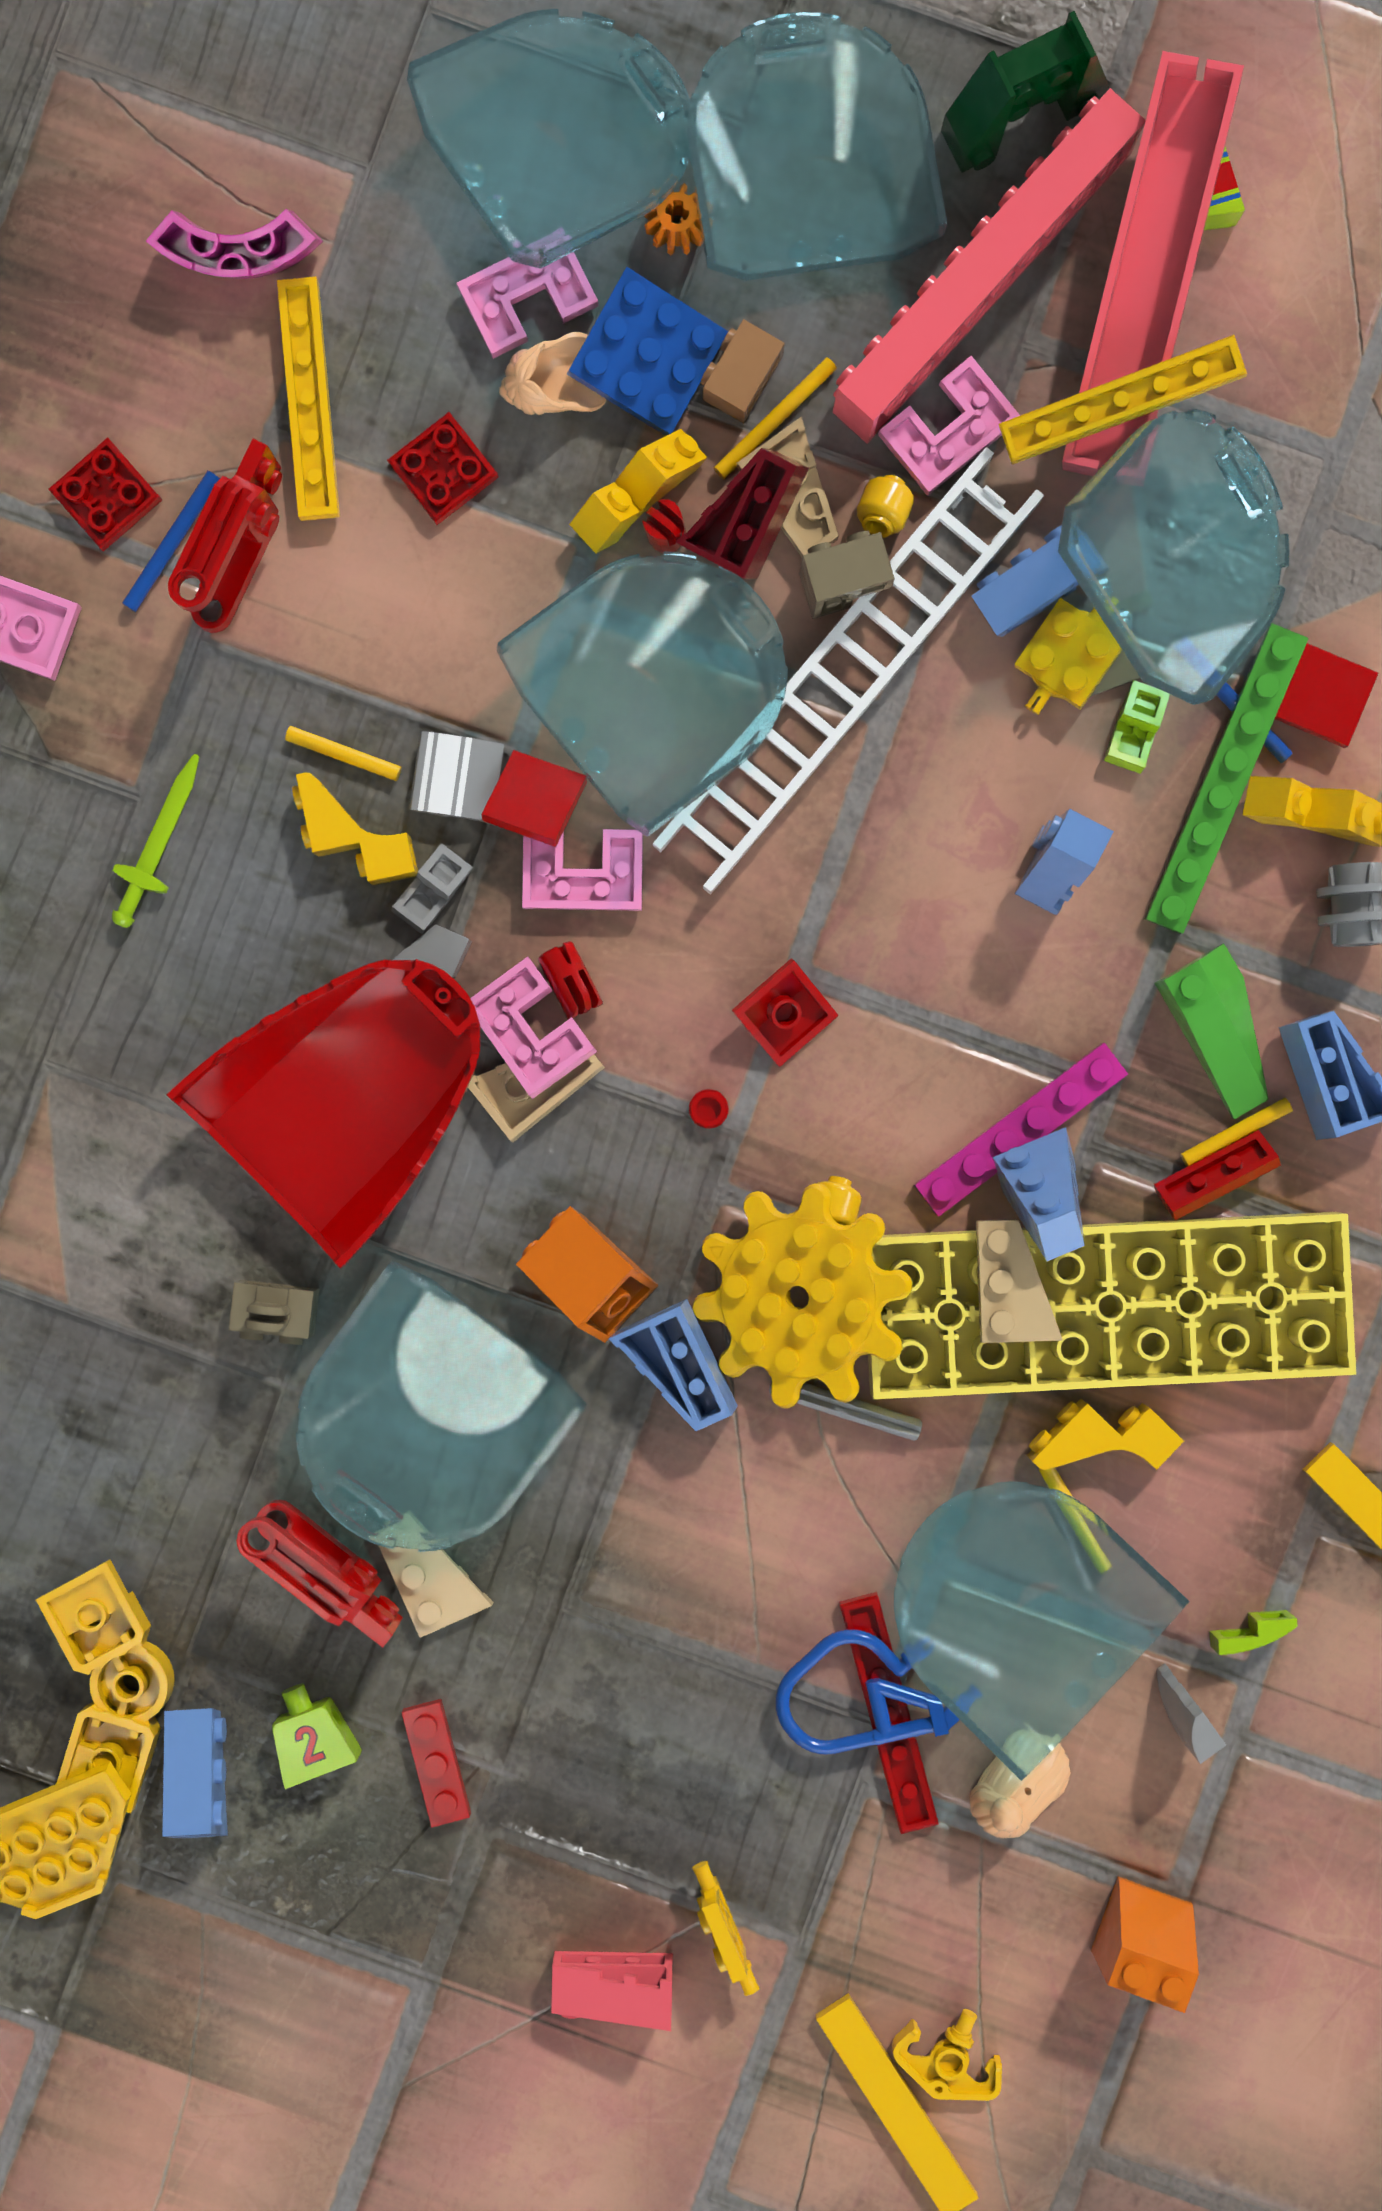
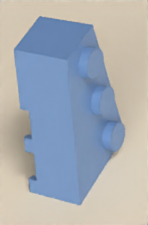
(1332, 1076)
(1044, 1192)
(679, 1363)

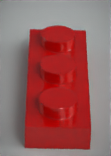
(1217, 1175)
(436, 1763)

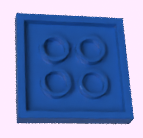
(647, 352)

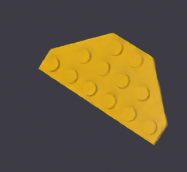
(61, 1841)

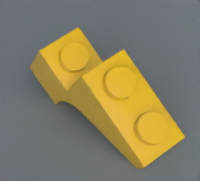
(641, 484)
(1323, 810)
(333, 831)
(1085, 1434)

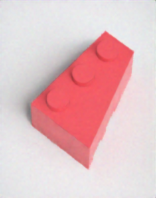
(614, 1987)

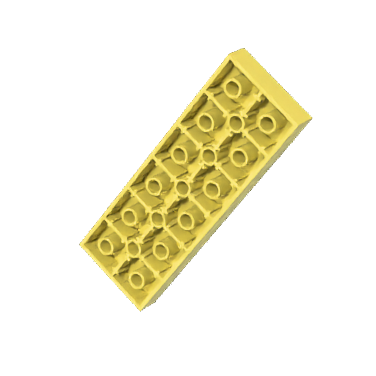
(1131, 1308)

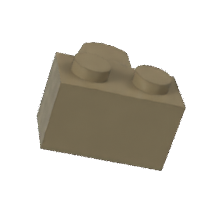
(273, 1310)

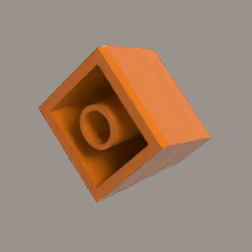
(586, 1274)
(1148, 1945)

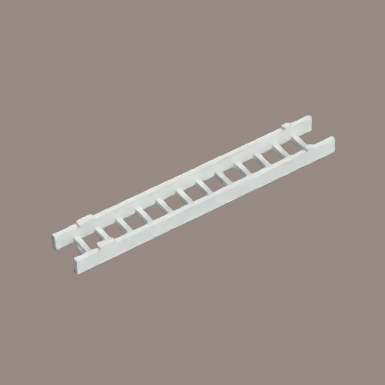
(992, 503)

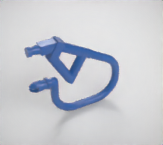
(940, 1718)

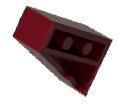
(748, 514)

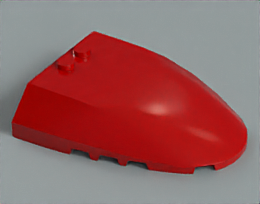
(342, 1095)

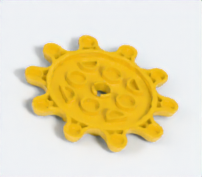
(842, 1289)

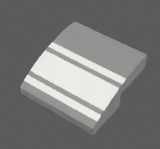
(454, 775)

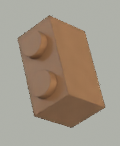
(742, 370)

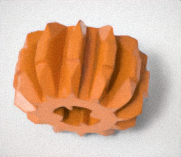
(674, 234)

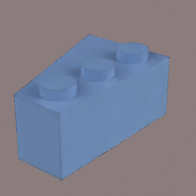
(1025, 588)
(1064, 857)
(194, 1774)

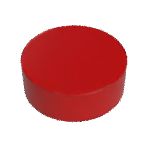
(708, 1108)

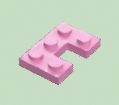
(498, 287)
(937, 458)
(610, 888)
(531, 1060)

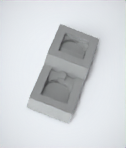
(432, 889)

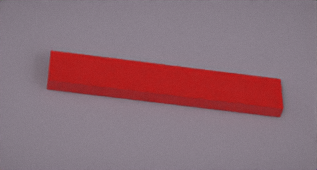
(899, 1758)

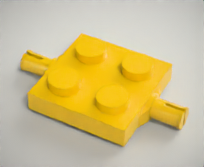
(1068, 656)
(718, 1920)

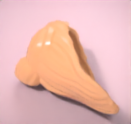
(539, 379)
(1009, 1805)

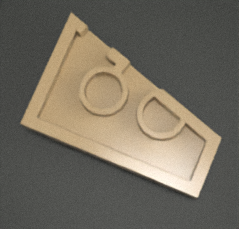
(810, 516)
(513, 1107)
(1009, 1287)
(433, 1588)

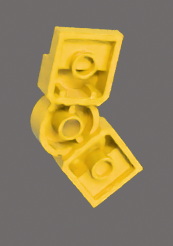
(107, 1637)

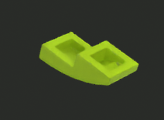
(1136, 727)
(1263, 1629)

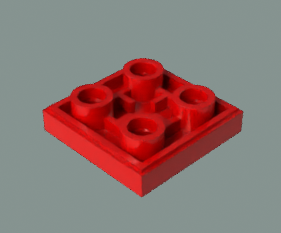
(443, 468)
(105, 494)
(1326, 696)
(534, 798)

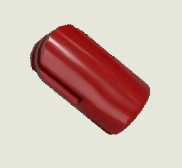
(664, 526)
(570, 980)

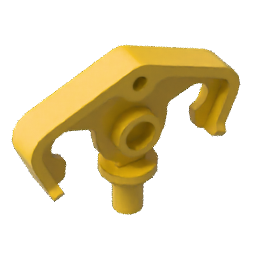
(945, 2068)

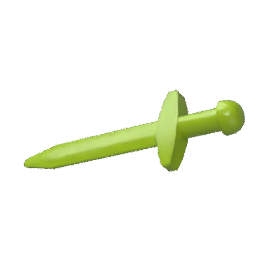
(141, 876)

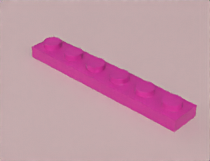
(1025, 1123)

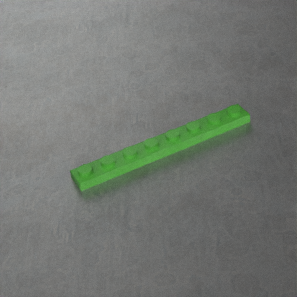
(1226, 778)

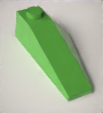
(1216, 1019)

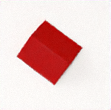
(785, 1012)

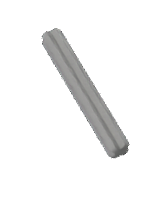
(860, 1412)

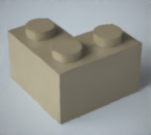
(844, 572)

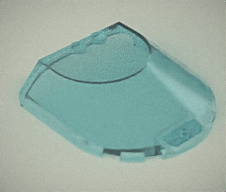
(554, 128)
(811, 151)
(1180, 551)
(653, 679)
(426, 1417)
(1025, 1614)

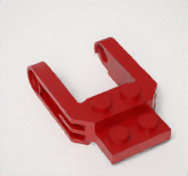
(230, 538)
(320, 1572)

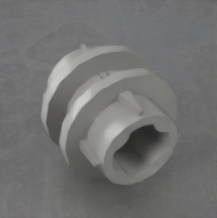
(1355, 904)

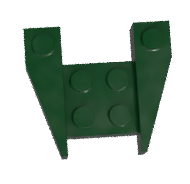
(1004, 88)

